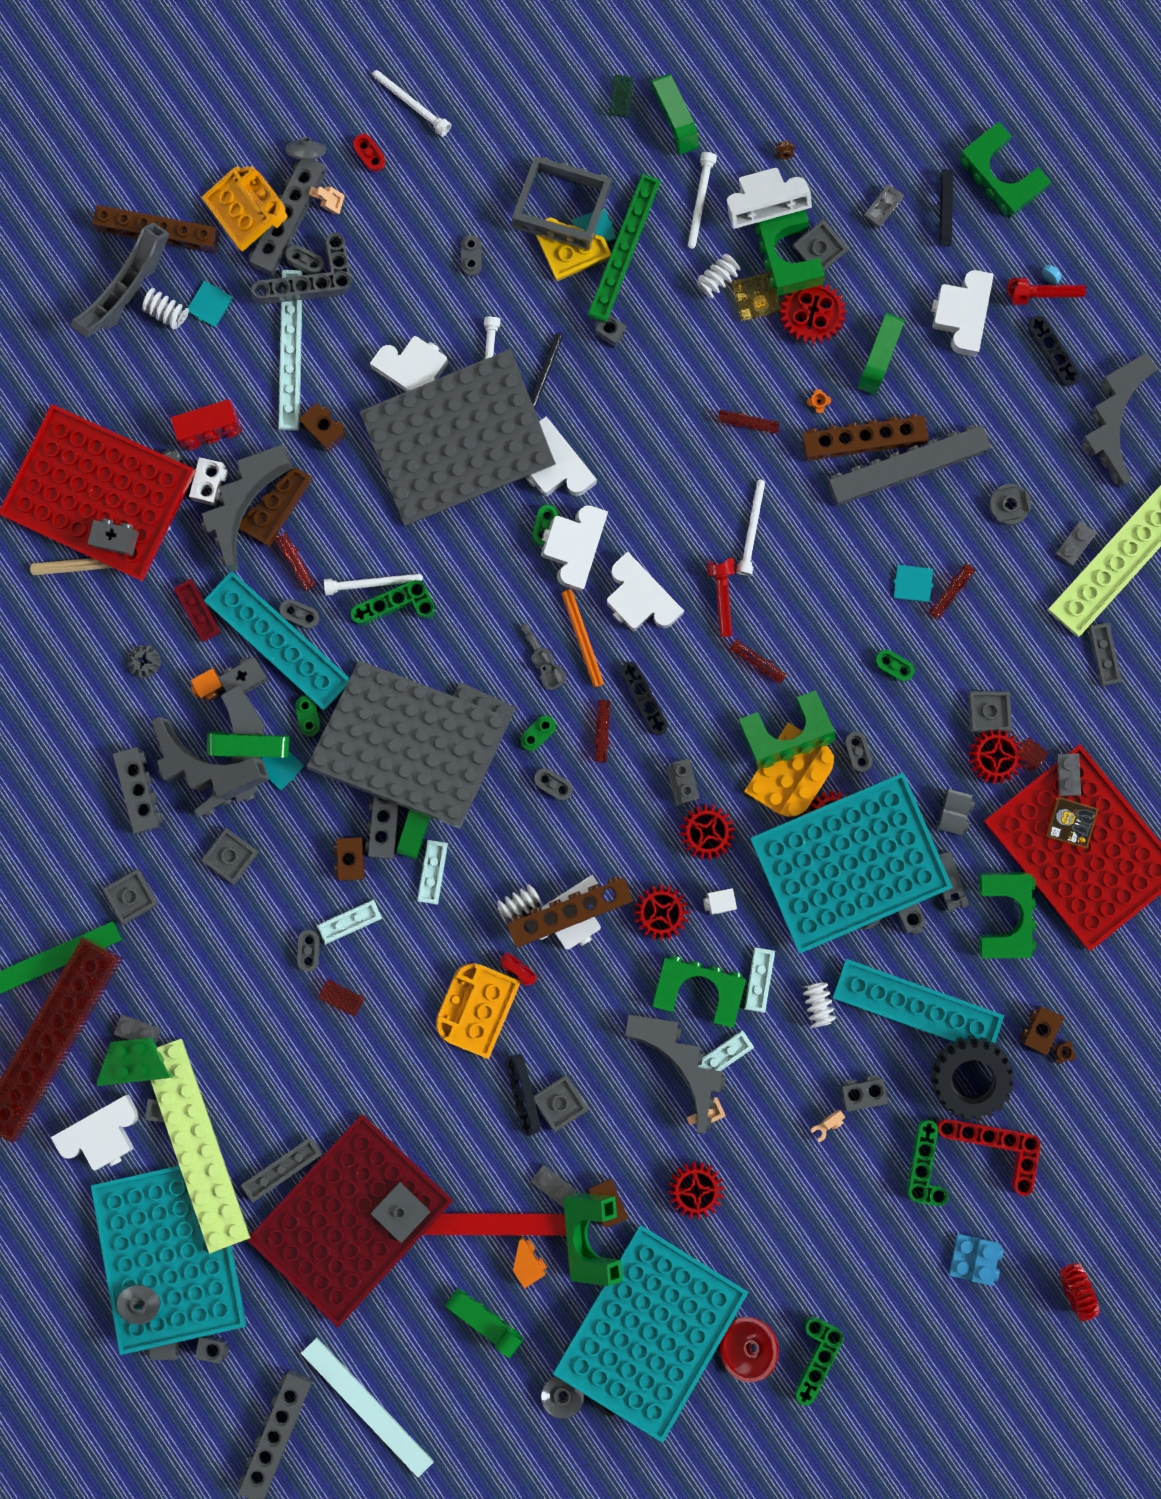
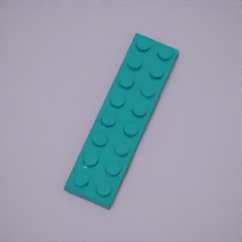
(278, 640)
(914, 1004)

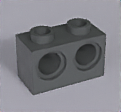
(864, 1099)

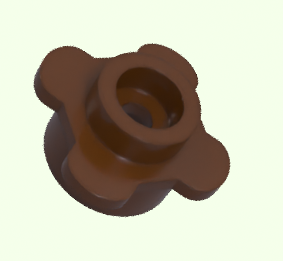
(785, 150)
(1060, 1057)

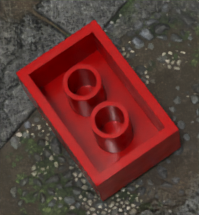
(206, 425)

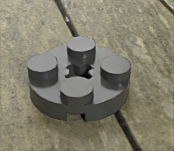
(1014, 494)

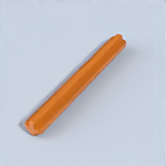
(582, 638)

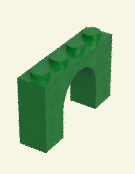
(1011, 196)
(787, 276)
(769, 750)
(1019, 941)
(729, 988)
(583, 1261)

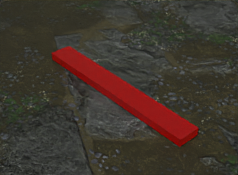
(499, 1224)

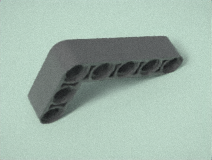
(309, 281)

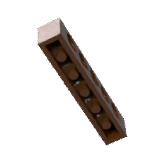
(181, 235)
(914, 422)
(617, 885)

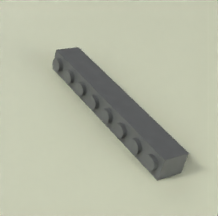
(909, 465)

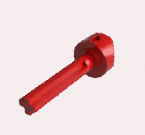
(1021, 293)
(721, 573)

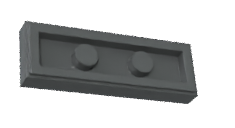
(1104, 654)

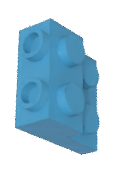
(976, 1259)

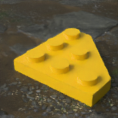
(568, 259)

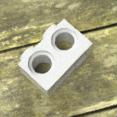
(202, 481)
(720, 901)

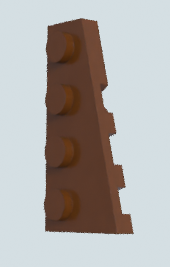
(272, 512)

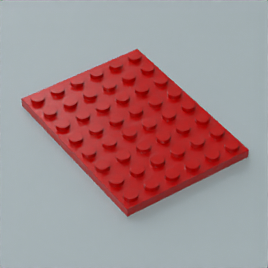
(89, 474)
(1089, 887)

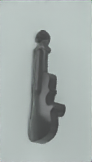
(551, 674)

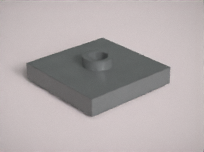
(822, 243)
(989, 711)
(230, 856)
(130, 896)
(560, 1103)
(400, 1212)

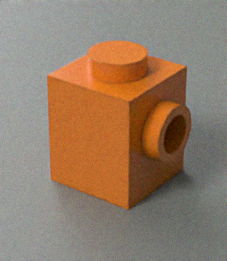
(207, 685)

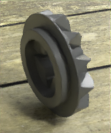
(148, 669)

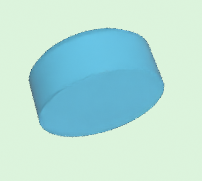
(1051, 274)

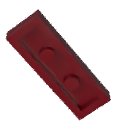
(197, 610)

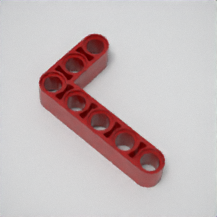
(998, 1141)

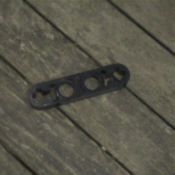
(946, 207)
(1057, 349)
(640, 700)
(518, 1072)

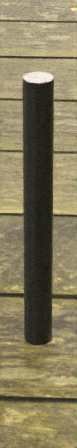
(546, 369)

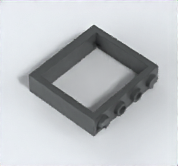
(553, 230)

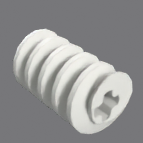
(719, 272)
(163, 310)
(519, 903)
(819, 1004)

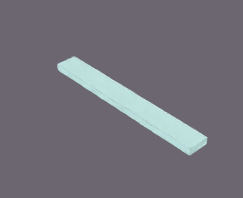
(290, 359)
(367, 1407)

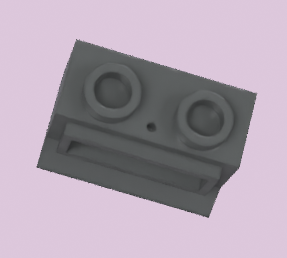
(682, 782)

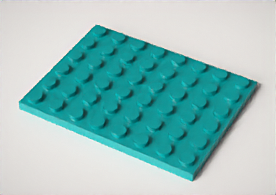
(851, 863)
(156, 1242)
(651, 1334)

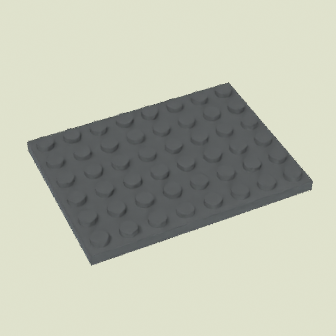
(458, 437)
(409, 744)

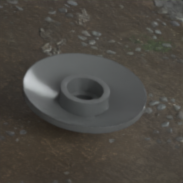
(305, 149)
(139, 1297)
(560, 1407)

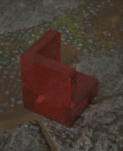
(1032, 754)

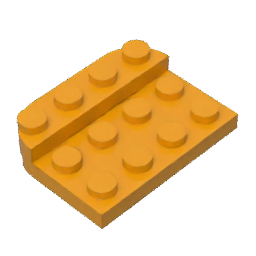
(245, 205)
(792, 784)
(476, 1008)

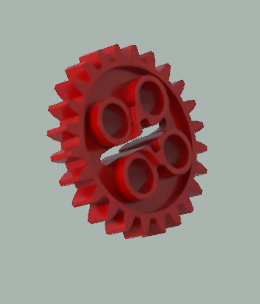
(831, 317)

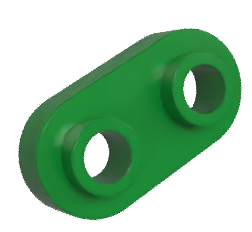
(541, 523)
(895, 664)
(307, 716)
(538, 733)

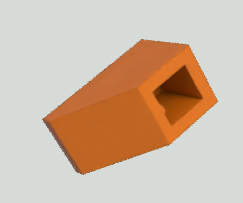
(526, 1265)

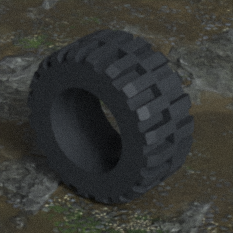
(984, 1102)

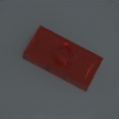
(341, 997)

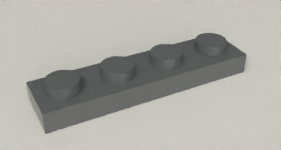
(281, 1169)

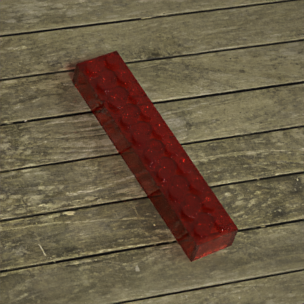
(53, 1034)

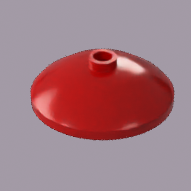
(738, 1351)

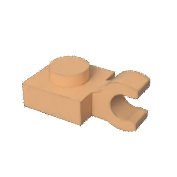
(330, 198)
(716, 1114)
(832, 1121)

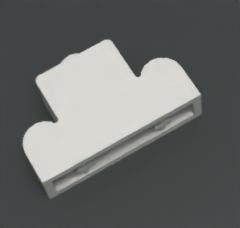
(767, 197)
(964, 311)
(414, 367)
(568, 466)
(574, 544)
(640, 597)
(577, 933)
(100, 1134)

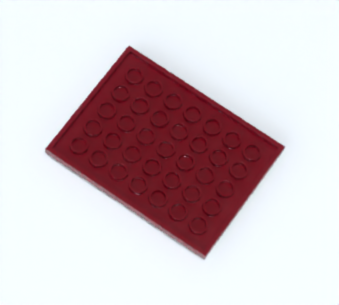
(325, 1225)

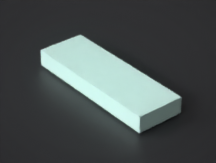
(432, 872)
(349, 922)
(759, 980)
(727, 1052)

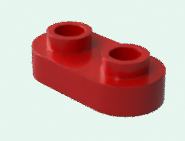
(369, 154)
(511, 963)

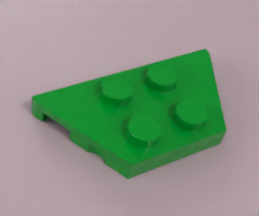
(132, 1062)

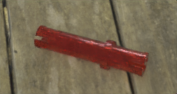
(739, 419)
(295, 561)
(957, 583)
(778, 676)
(602, 741)

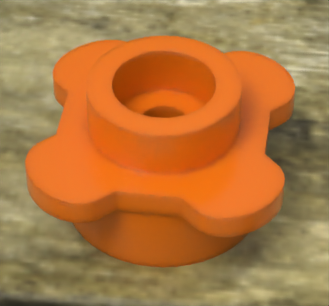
(819, 395)

